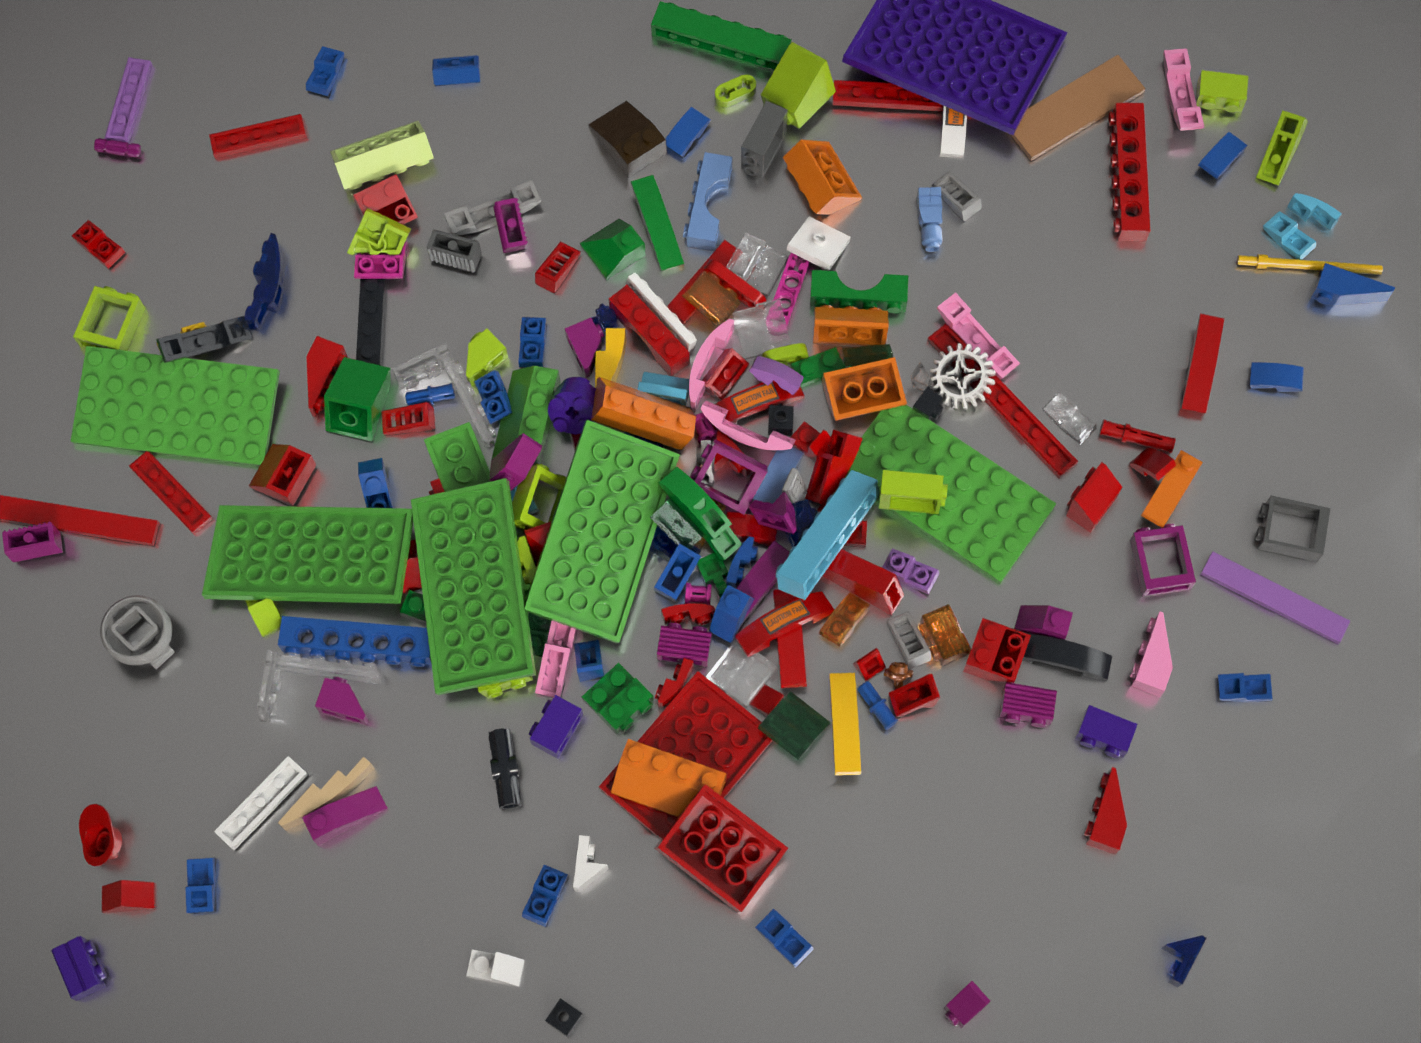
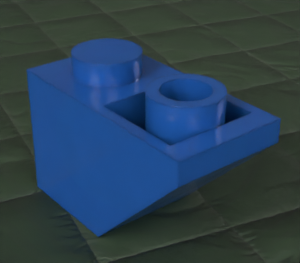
(374, 483)

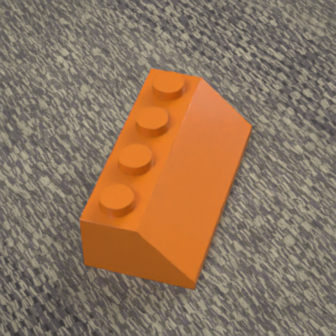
(643, 414)
(662, 778)

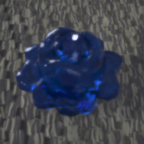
(605, 317)

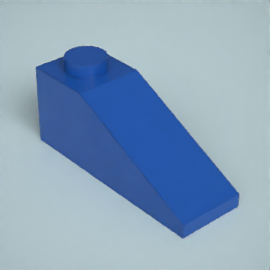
(1344, 287)

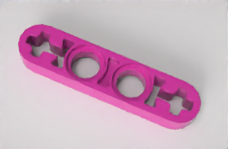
(791, 293)

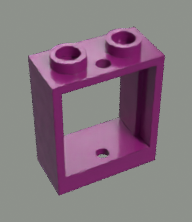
(753, 484)
(1163, 584)

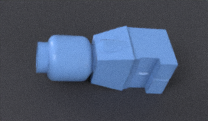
(930, 217)

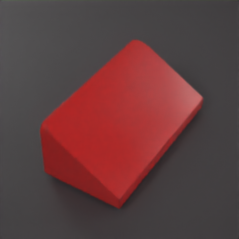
(724, 373)

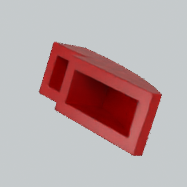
(832, 466)

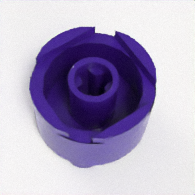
(572, 405)

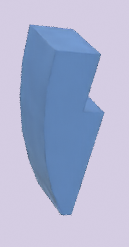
(777, 474)

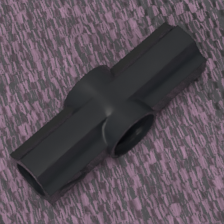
(504, 768)

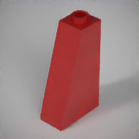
(866, 581)

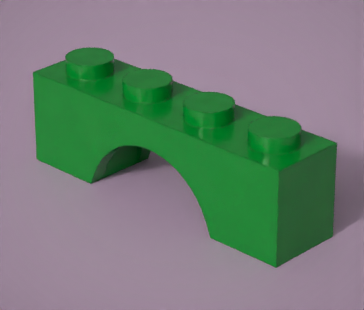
(888, 294)

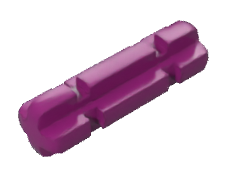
(117, 147)

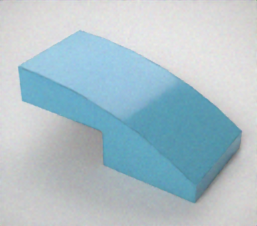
(1307, 206)
(1288, 236)

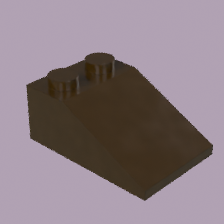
(629, 138)

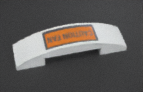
(953, 133)

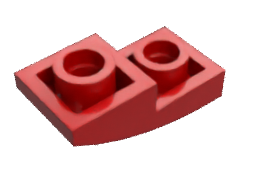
(98, 244)
(1153, 463)
(747, 526)
(697, 613)
(670, 689)

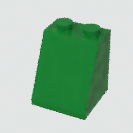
(356, 398)

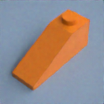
(1171, 489)

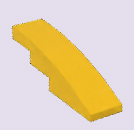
(845, 724)

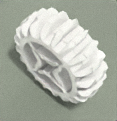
(973, 375)

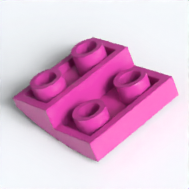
(380, 266)

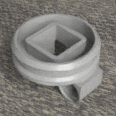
(122, 617)

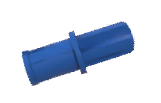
(431, 394)
(877, 705)

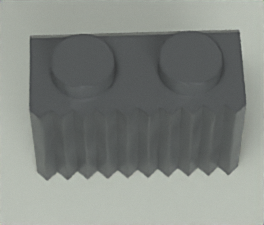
(454, 250)

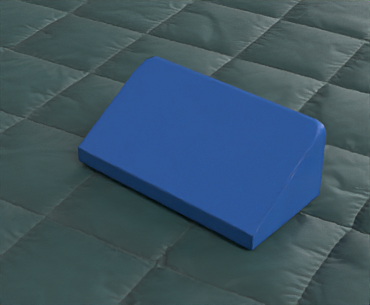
(456, 70)

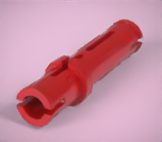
(1137, 436)

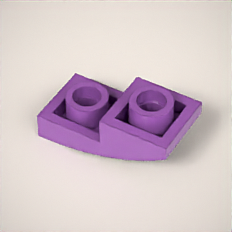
(769, 370)
(911, 571)

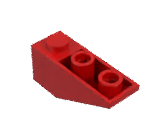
(322, 365)
(1109, 821)

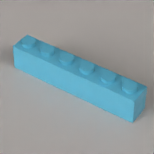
(827, 534)

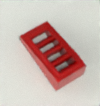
(550, 280)
(419, 426)

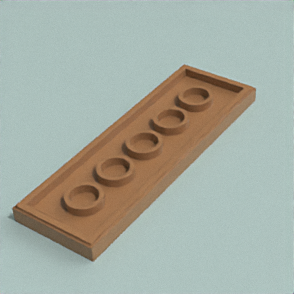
(1076, 107)

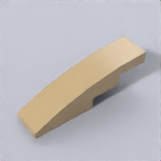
(332, 791)

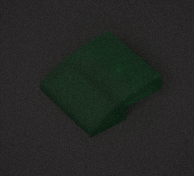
(794, 725)

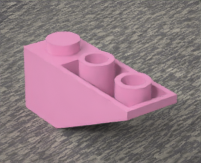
(1156, 663)

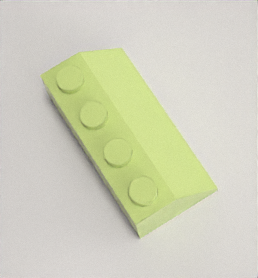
(382, 155)

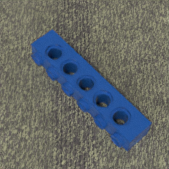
(294, 628)

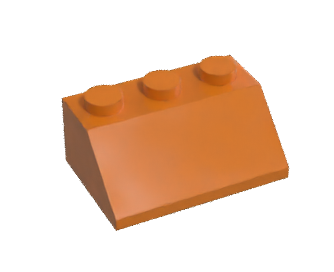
(821, 176)
(850, 326)
(863, 389)

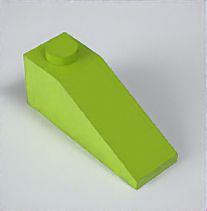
(1282, 147)

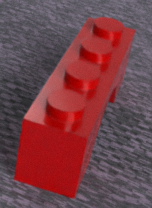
(662, 343)

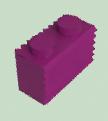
(510, 225)
(32, 542)
(682, 643)
(1028, 704)

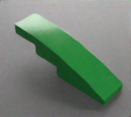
(657, 222)

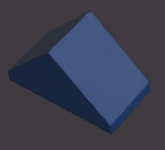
(588, 660)

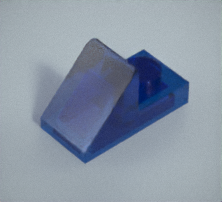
(1187, 952)

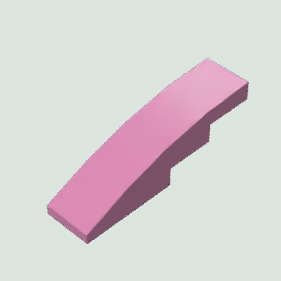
(555, 659)

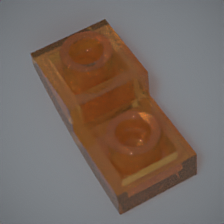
(844, 619)

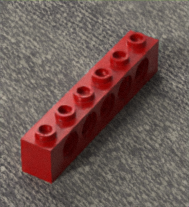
(1131, 117)

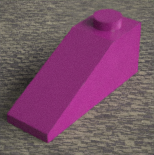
(344, 815)

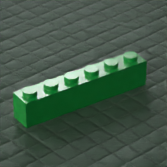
(718, 36)

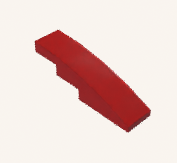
(1202, 363)
(790, 650)

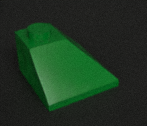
(614, 248)

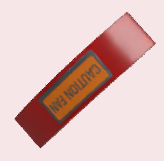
(756, 399)
(782, 620)

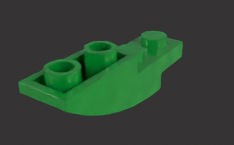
(701, 511)

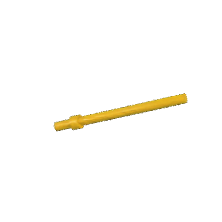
(1263, 261)

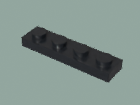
(370, 320)

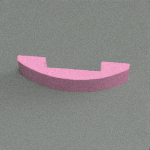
(1180, 90)
(958, 318)
(718, 338)
(717, 415)

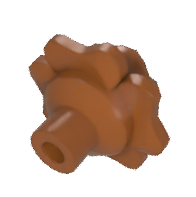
(898, 673)

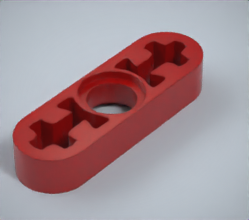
(728, 279)

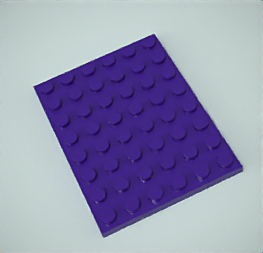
(959, 54)

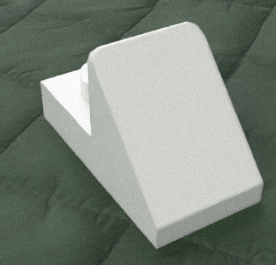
(584, 871)
(495, 967)

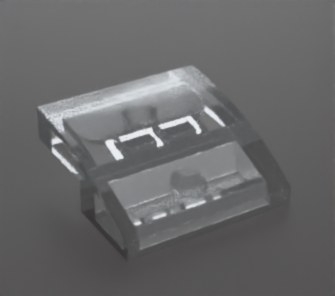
(757, 263)
(761, 328)
(741, 675)

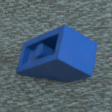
(677, 573)
(730, 613)

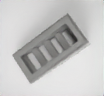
(966, 207)
(795, 486)
(915, 654)

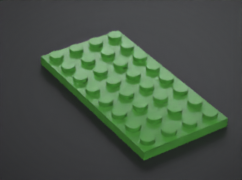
(175, 406)
(986, 510)
(600, 532)
(309, 554)
(472, 587)

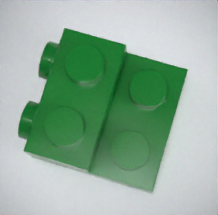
(618, 698)

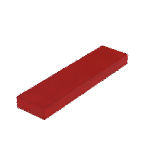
(257, 136)
(680, 305)
(170, 492)

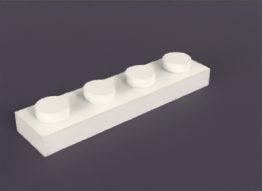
(658, 307)
(261, 803)

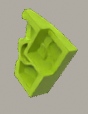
(378, 235)

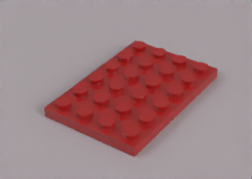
(703, 728)

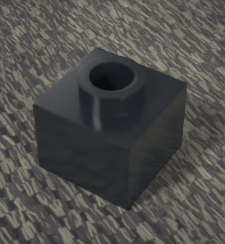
(929, 404)
(782, 426)
(568, 1026)

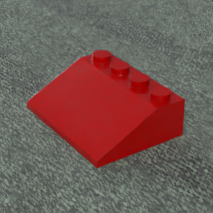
(721, 848)

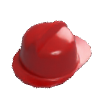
(98, 836)

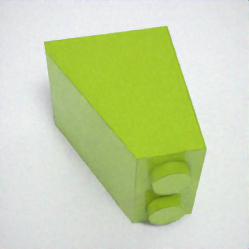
(799, 84)

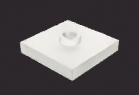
(818, 243)

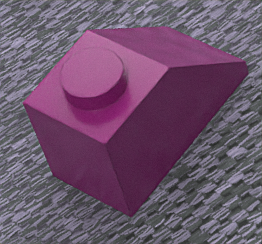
(585, 341)
(515, 460)
(1043, 620)
(340, 701)
(966, 1005)

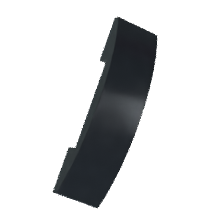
(204, 339)
(1068, 655)

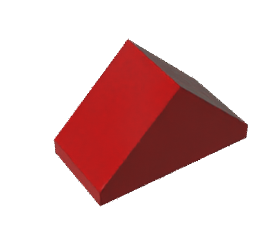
(128, 896)

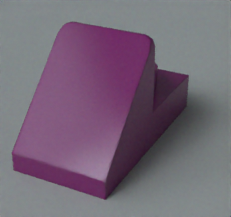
(777, 515)

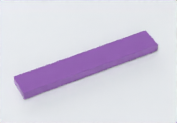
(1275, 597)

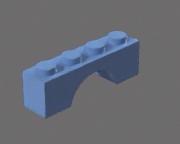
(714, 176)

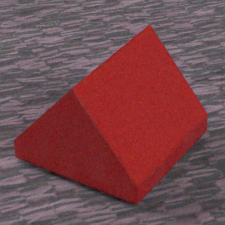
(870, 664)

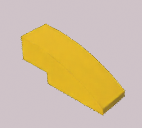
(610, 361)

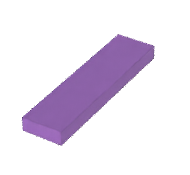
(128, 100)

